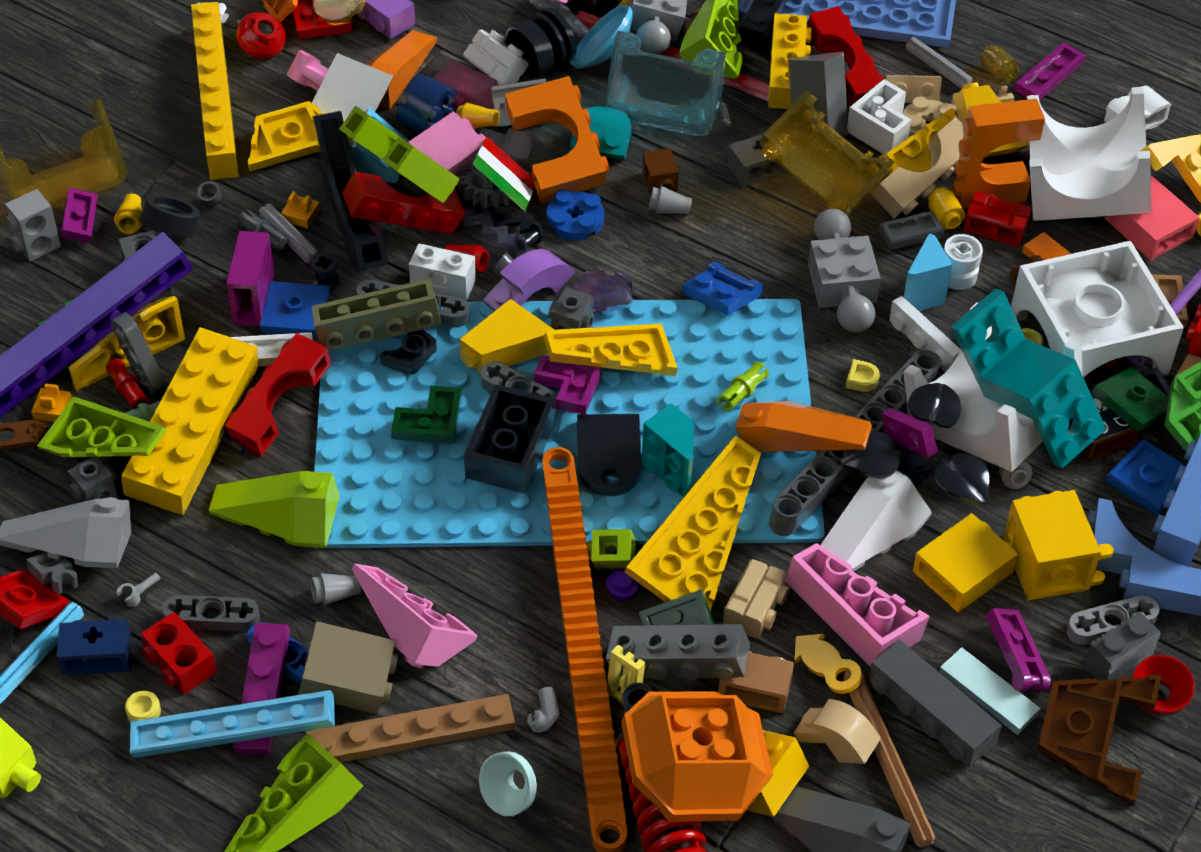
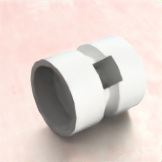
(965, 255)

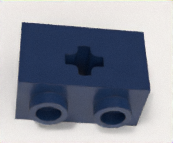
(94, 647)

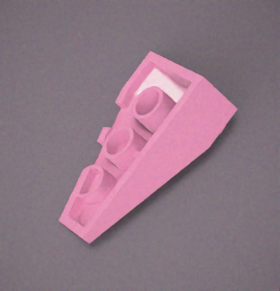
(408, 619)

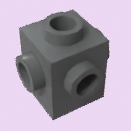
(572, 310)
(92, 480)

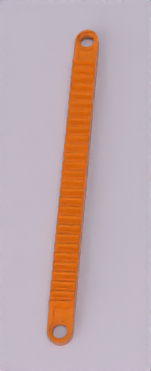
(584, 652)

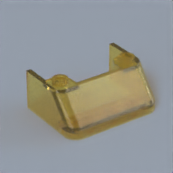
(96, 171)

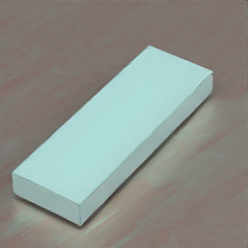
(989, 691)

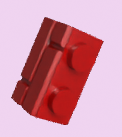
(997, 219)

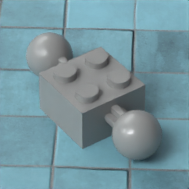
(657, 22)
(844, 271)

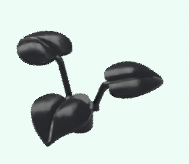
(962, 476)

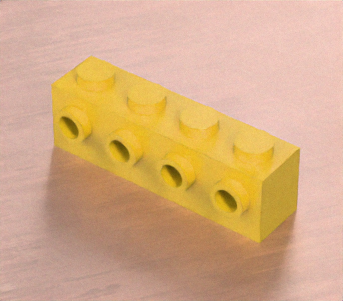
(788, 41)

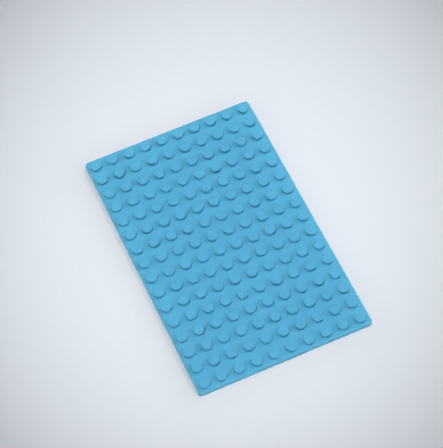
(419, 491)

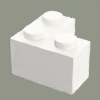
(880, 118)

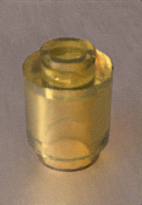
(999, 64)

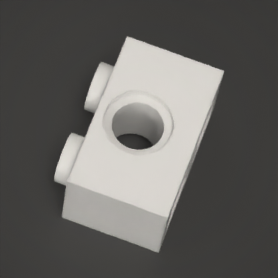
(449, 270)

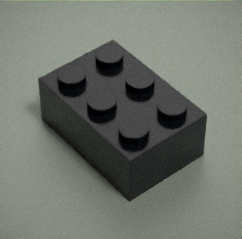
(509, 438)

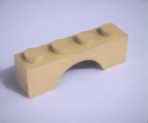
(902, 187)

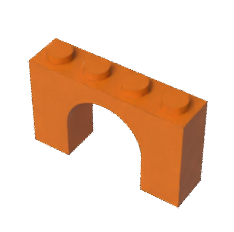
(559, 104)
(985, 130)

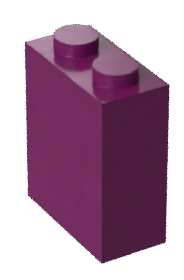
(250, 277)

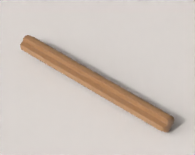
(893, 767)

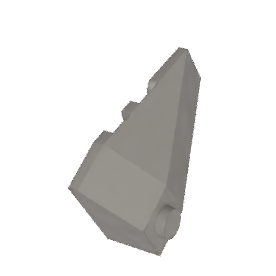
(86, 531)

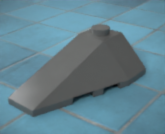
(838, 824)

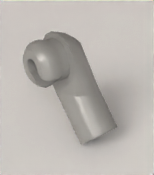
(547, 714)

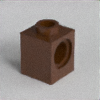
(660, 170)

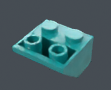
(669, 448)

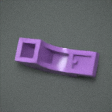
(527, 275)

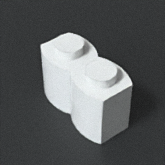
(1155, 108)

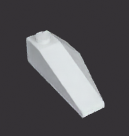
(877, 519)

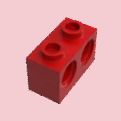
(183, 650)

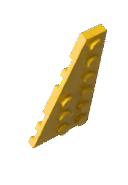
(698, 534)

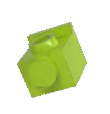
(604, 540)

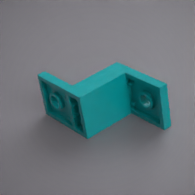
(1029, 378)

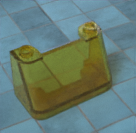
(823, 157)

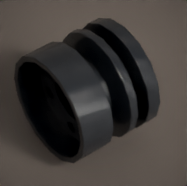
(544, 40)

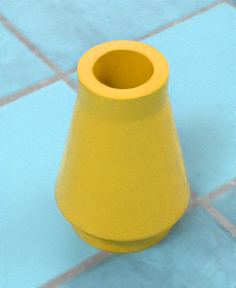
(478, 115)
(128, 215)

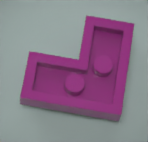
(575, 382)

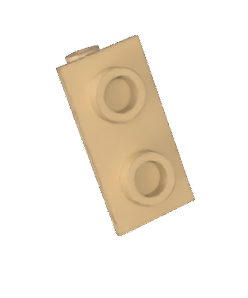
(917, 86)

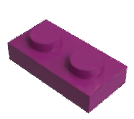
(79, 215)
(909, 432)

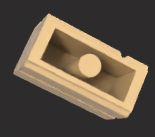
(756, 598)

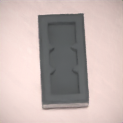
(910, 230)

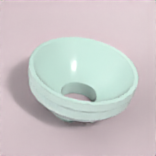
(498, 784)

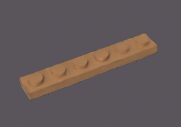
(417, 728)

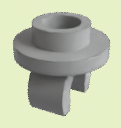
(1017, 478)

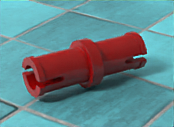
(126, 383)

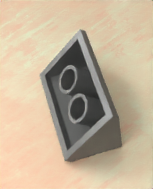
(825, 79)

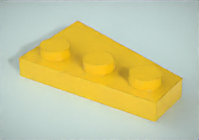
(914, 152)

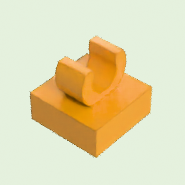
(301, 210)
(50, 403)

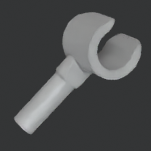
(134, 592)

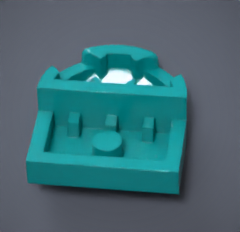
(612, 129)

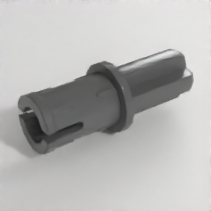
(254, 223)

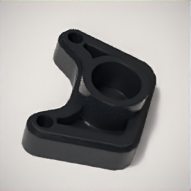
(414, 352)

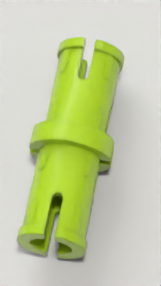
(742, 386)

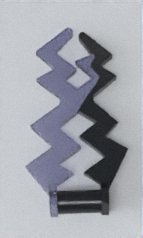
(519, 242)

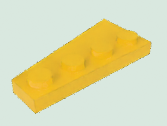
(614, 347)

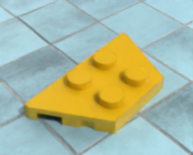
(284, 135)

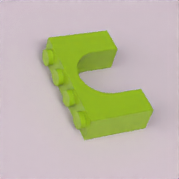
(399, 154)

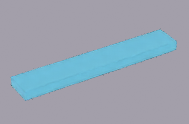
(232, 724)

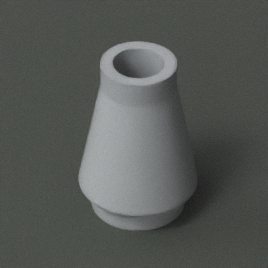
(669, 202)
(332, 588)

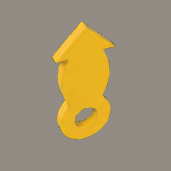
(826, 662)

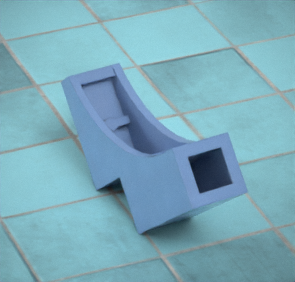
(1142, 570)

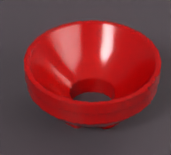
(256, 43)
(1174, 676)

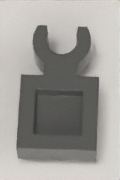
(52, 571)

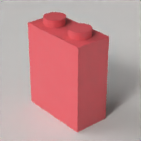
(1163, 228)

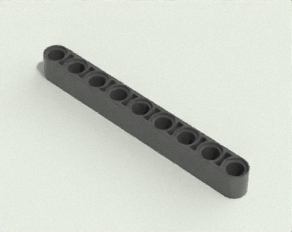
(825, 471)

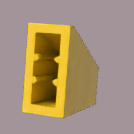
(972, 95)
(505, 337)

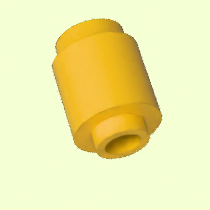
(946, 207)

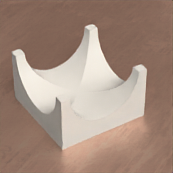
(1092, 168)
(1102, 302)
(985, 426)

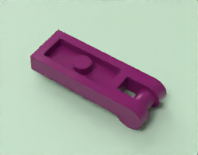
(1019, 650)

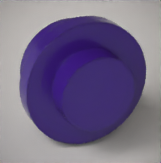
(621, 585)

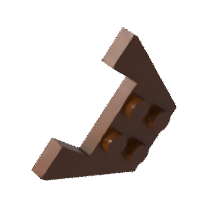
(1081, 726)

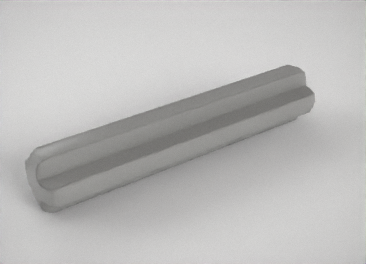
(938, 62)
(295, 239)

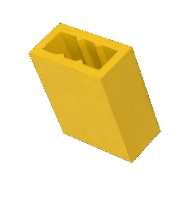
(965, 562)

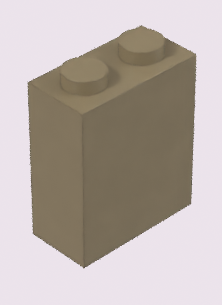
(350, 666)

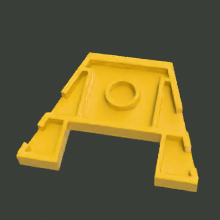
(1185, 156)

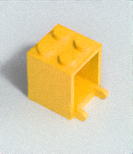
(1054, 545)

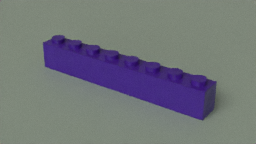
(88, 319)

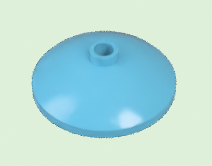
(599, 40)

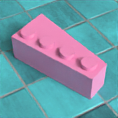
(853, 604)

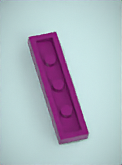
(264, 676)

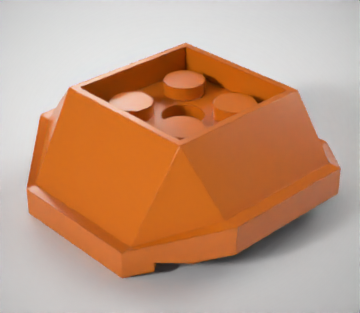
(693, 779)

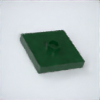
(1132, 399)

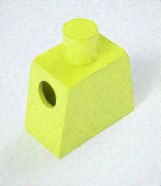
(16, 762)

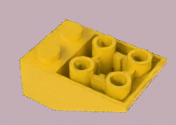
(787, 767)

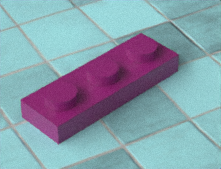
(1050, 71)

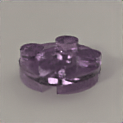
(606, 289)

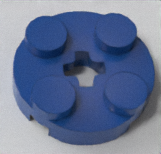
(575, 202)

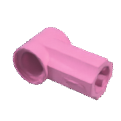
(307, 70)

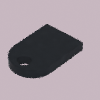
(609, 448)

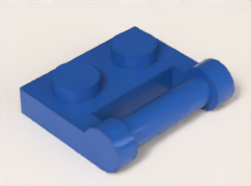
(719, 295)

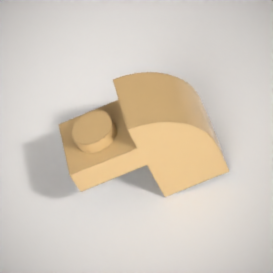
(842, 729)

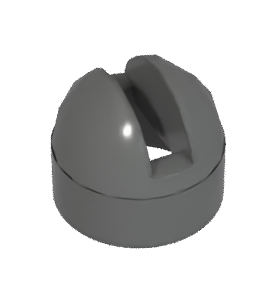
(212, 190)
(501, 264)

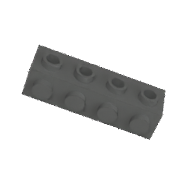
(685, 650)
(934, 703)

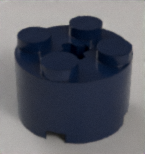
(426, 103)

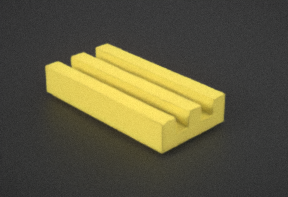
(632, 672)

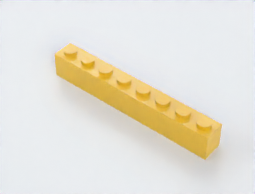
(214, 91)

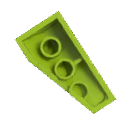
(715, 30)
(98, 431)
(287, 505)
(304, 795)

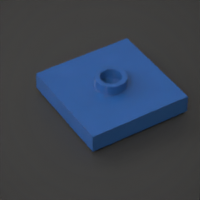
(290, 307)
(1146, 476)

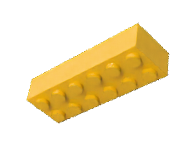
(195, 416)

